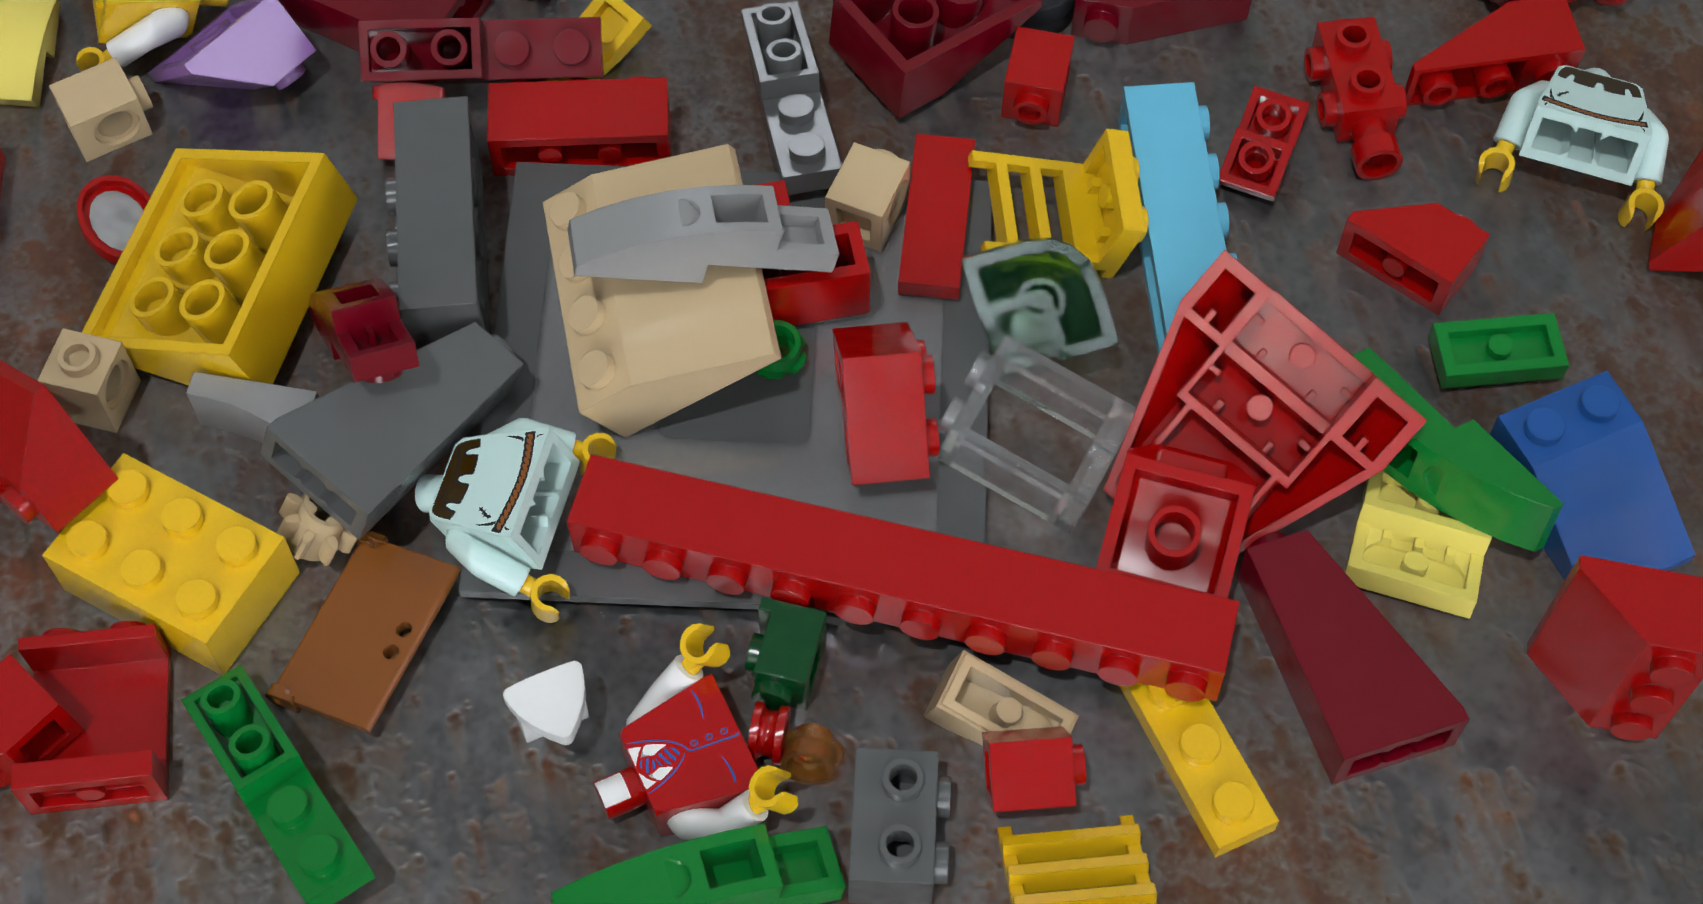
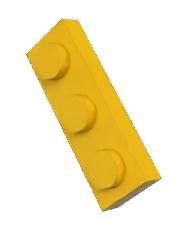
(1204, 767)

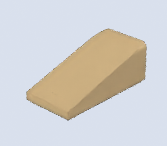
(984, 699)

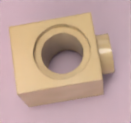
(103, 108)
(870, 190)
(91, 379)

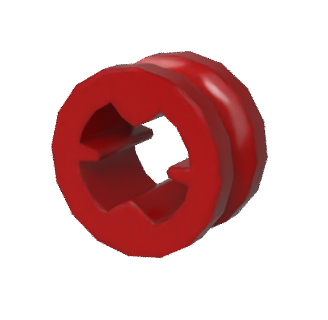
(768, 732)

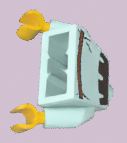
(1586, 126)
(506, 501)

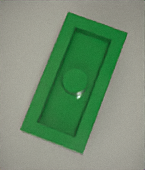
(1498, 350)

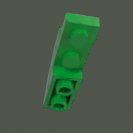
(1468, 472)
(278, 789)
(720, 869)

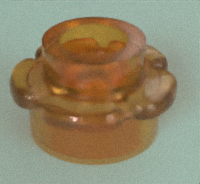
(811, 754)

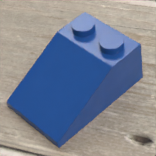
(1604, 469)

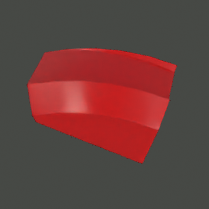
(1177, 519)

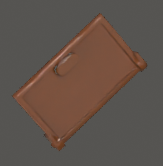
(343, 656)

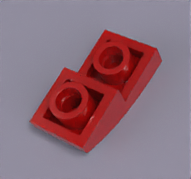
(1263, 143)

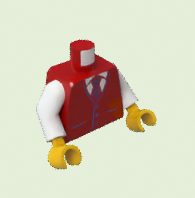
(690, 755)

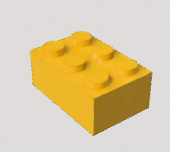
(175, 562)

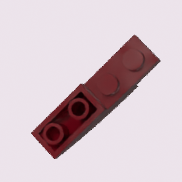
(480, 50)
(364, 330)

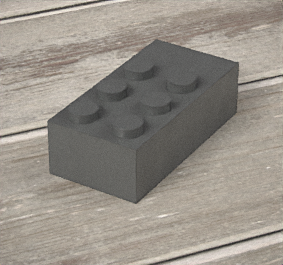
(438, 220)

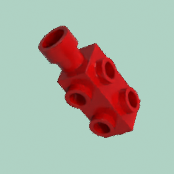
(1345, 60)

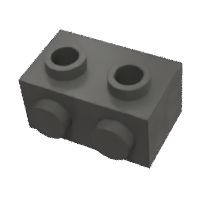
(895, 827)

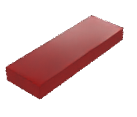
(936, 217)

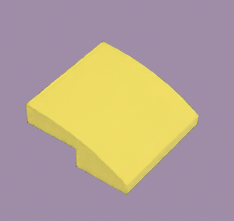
(26, 39)
(1414, 550)

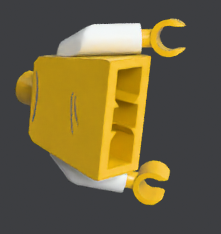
(138, 27)

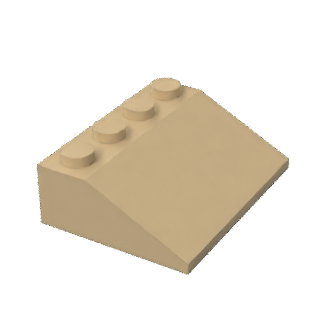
(655, 343)

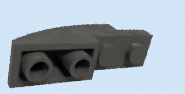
(790, 97)

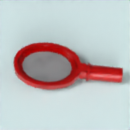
(109, 213)

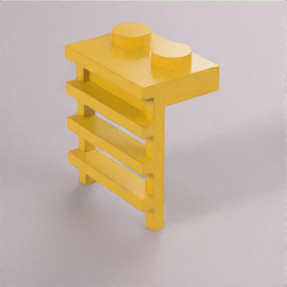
(1094, 200)
(1079, 862)

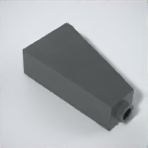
(375, 440)

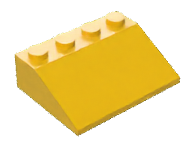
(224, 263)

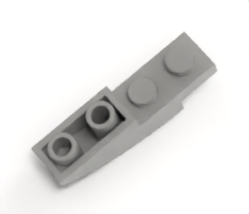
(687, 229)

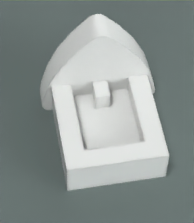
(550, 703)

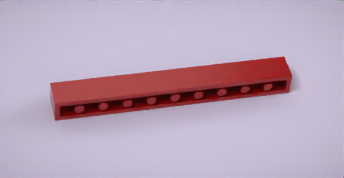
(904, 578)

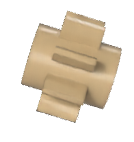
(312, 531)

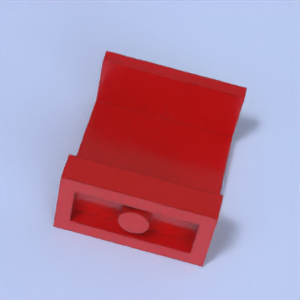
(120, 695)

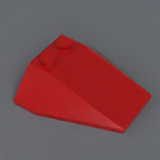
(1271, 394)

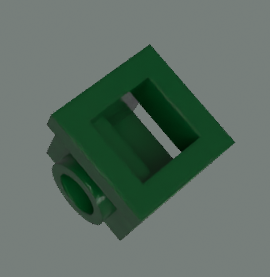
(786, 653)

